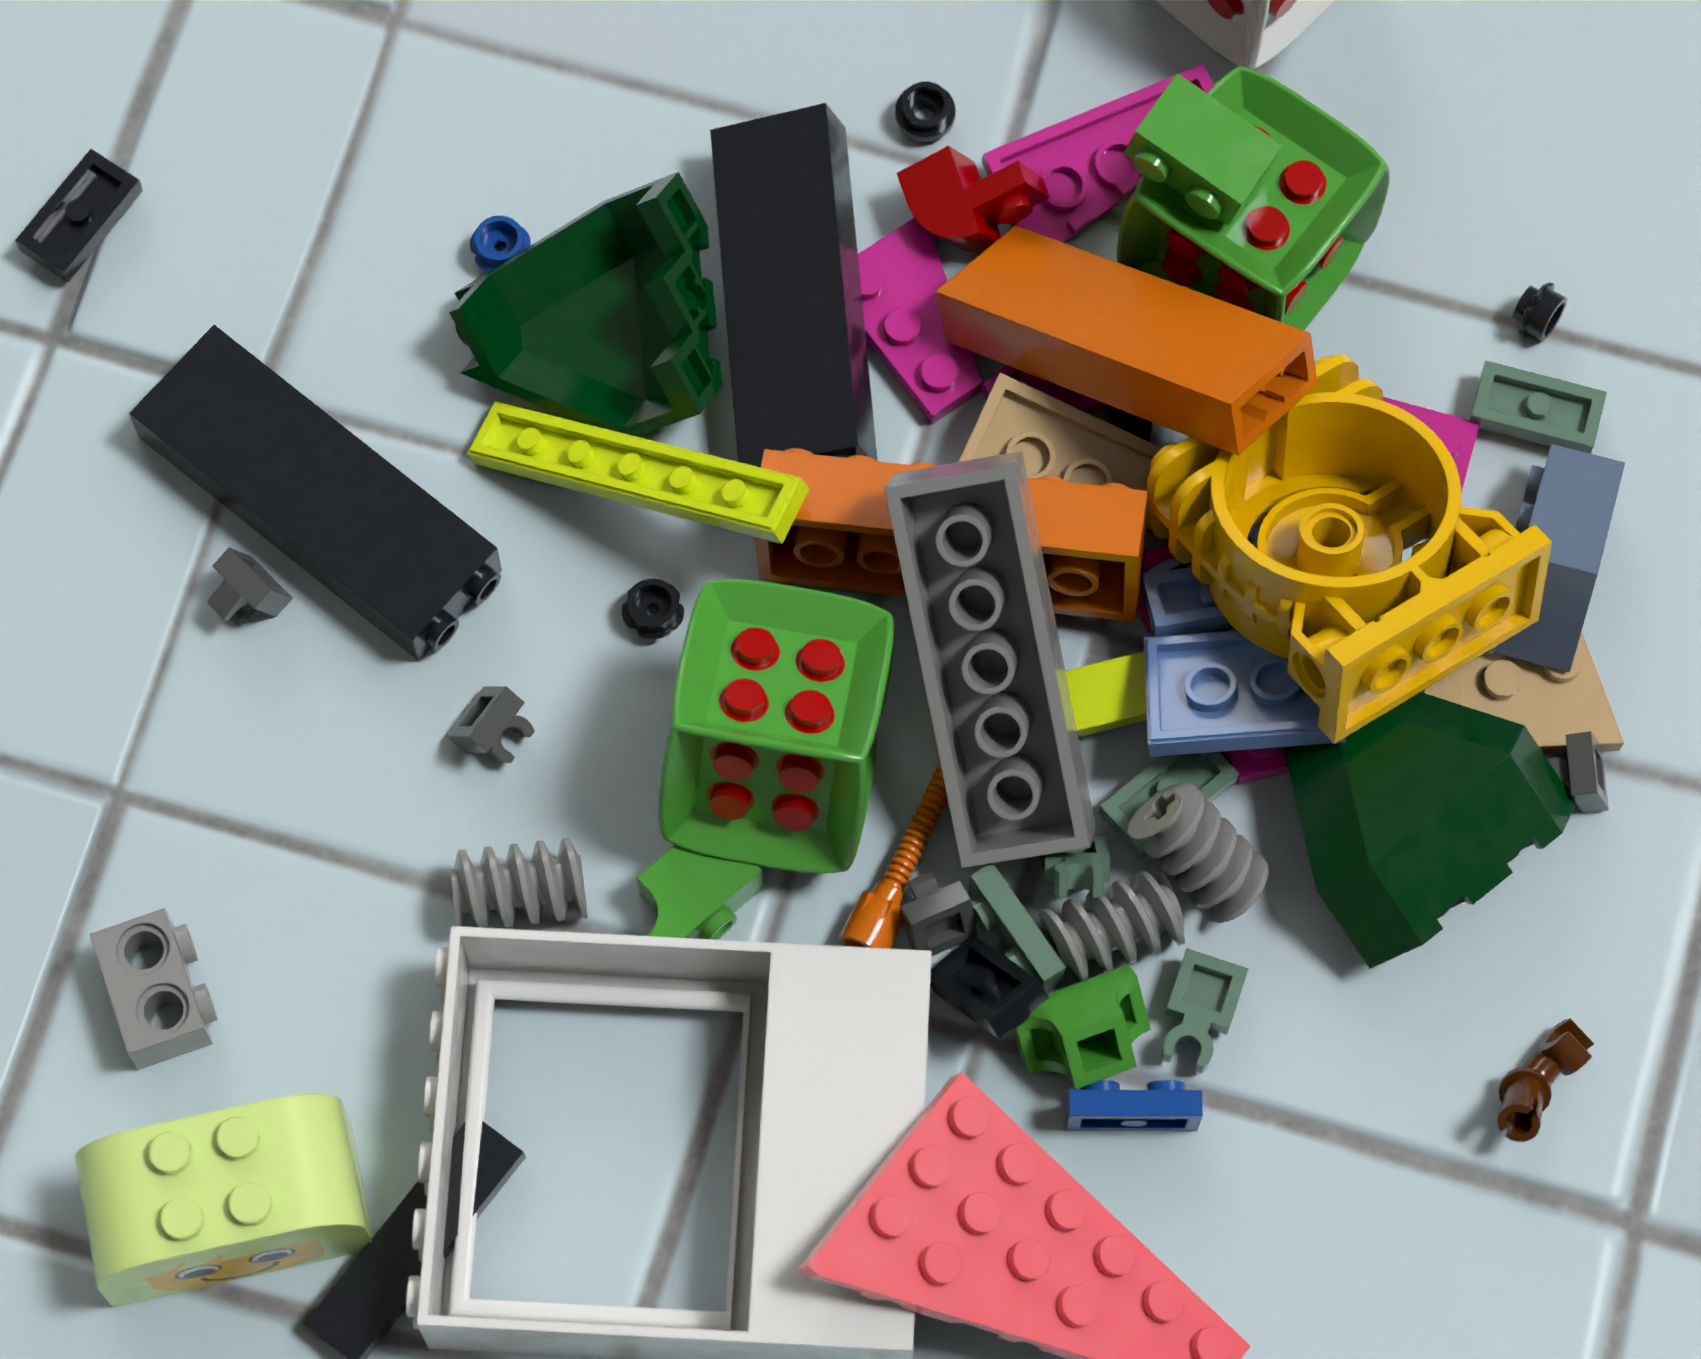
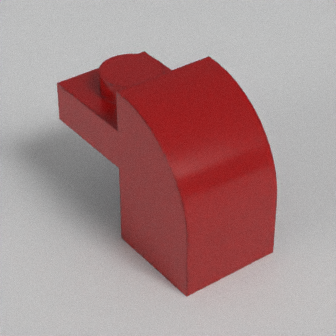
(961, 207)

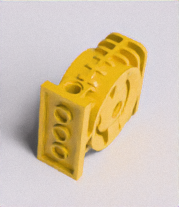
(1327, 585)

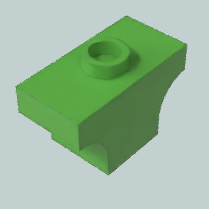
(696, 893)
(1086, 1028)

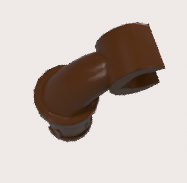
(1528, 1090)

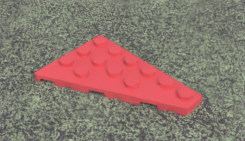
(1002, 1238)

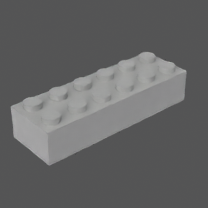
(991, 659)

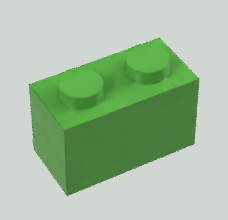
(1201, 150)

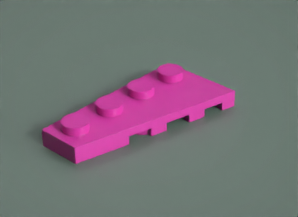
(1085, 160)

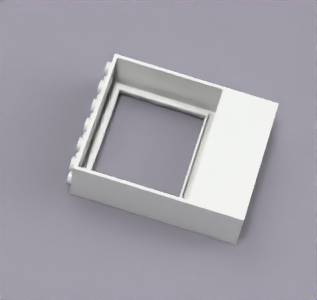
(821, 1103)

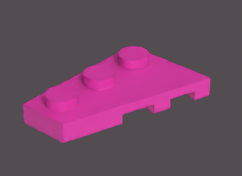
(906, 324)

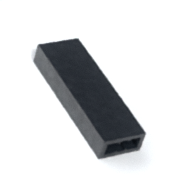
(792, 286)
(318, 493)

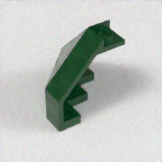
(602, 315)
(1420, 817)

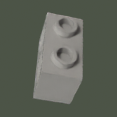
(142, 992)

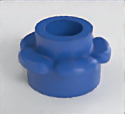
(494, 231)

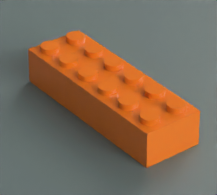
(847, 541)

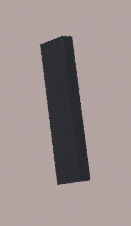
(376, 1284)

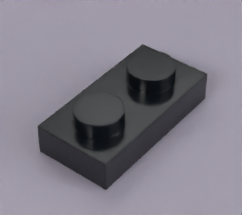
(79, 215)
(987, 987)

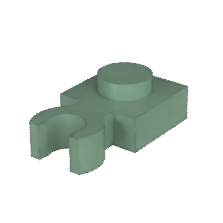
(1079, 868)
(1205, 1000)

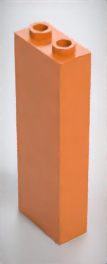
(1128, 339)

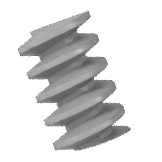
(1200, 850)
(518, 884)
(1114, 923)

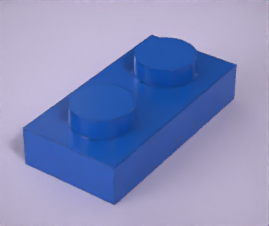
(1160, 1107)

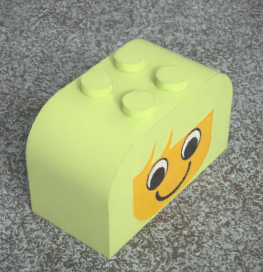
(222, 1197)

